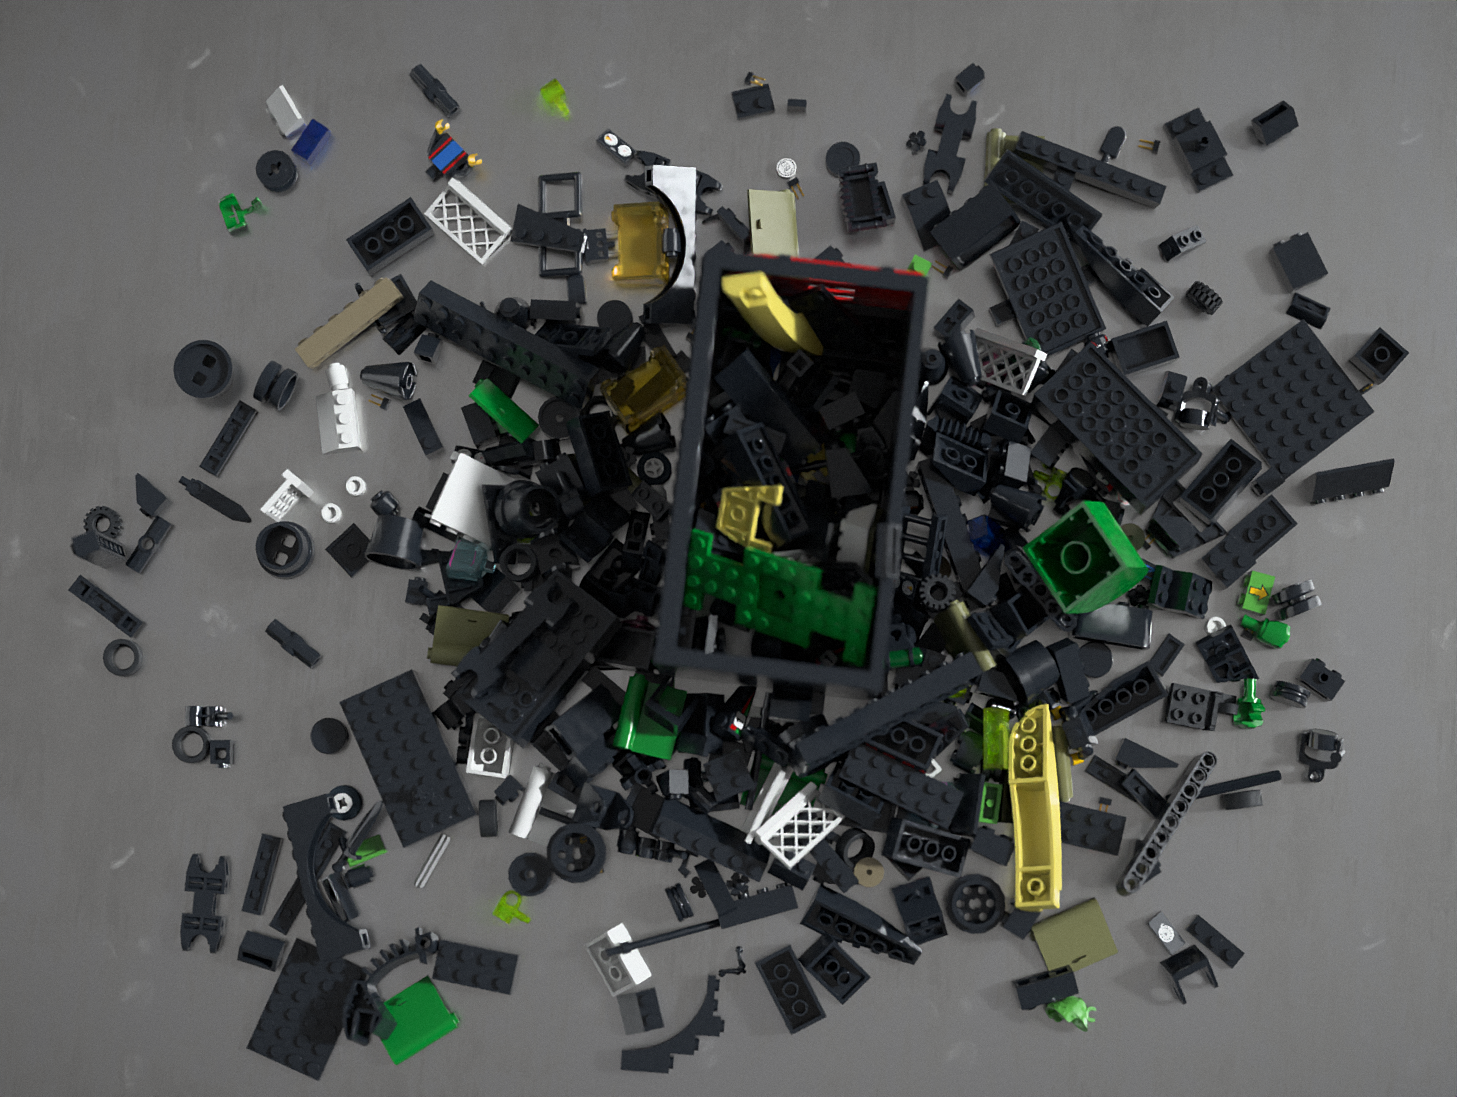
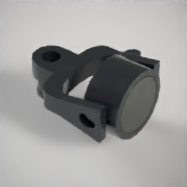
(1196, 418)
(1075, 485)
(1325, 741)

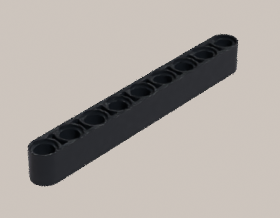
(1159, 827)

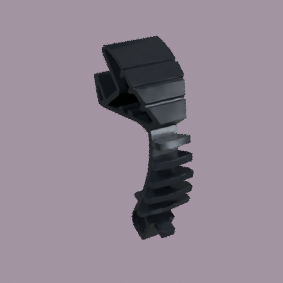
(364, 1008)

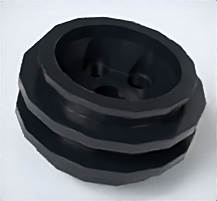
(557, 844)
(974, 882)

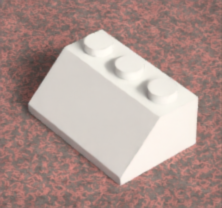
(338, 421)
(856, 535)
(489, 750)
(618, 971)

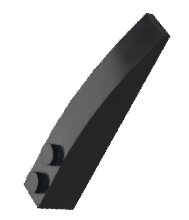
(1131, 286)
(1125, 697)
(857, 925)

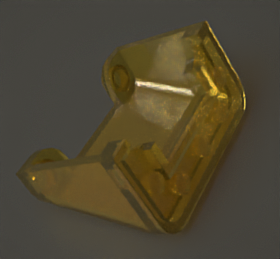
(640, 243)
(645, 390)

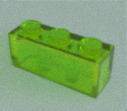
(996, 738)

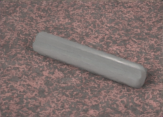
(431, 861)

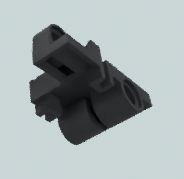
(1198, 706)

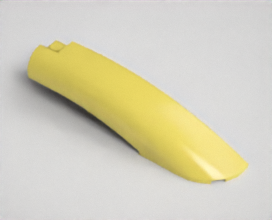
(770, 316)
(1035, 812)

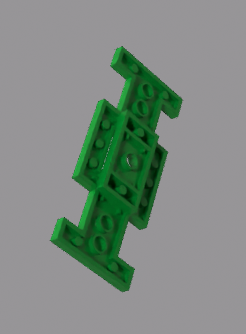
(757, 586)

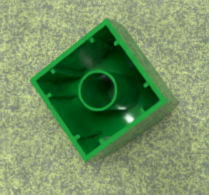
(1086, 559)

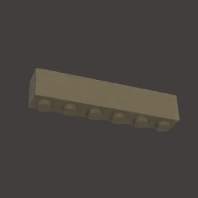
(348, 323)

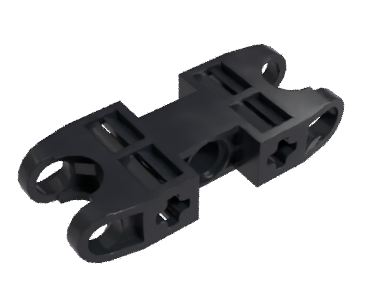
(704, 181)
(204, 903)

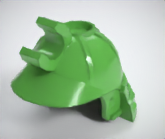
(1072, 1010)

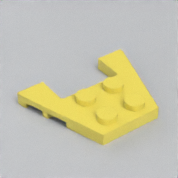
(740, 513)

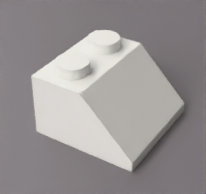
(285, 113)

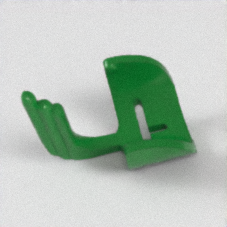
(225, 206)

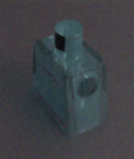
(468, 561)

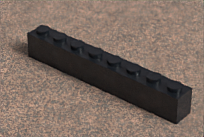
(1089, 169)

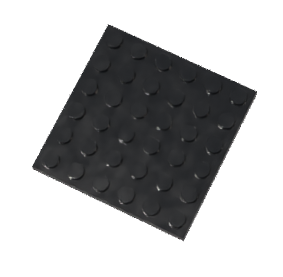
(1292, 400)

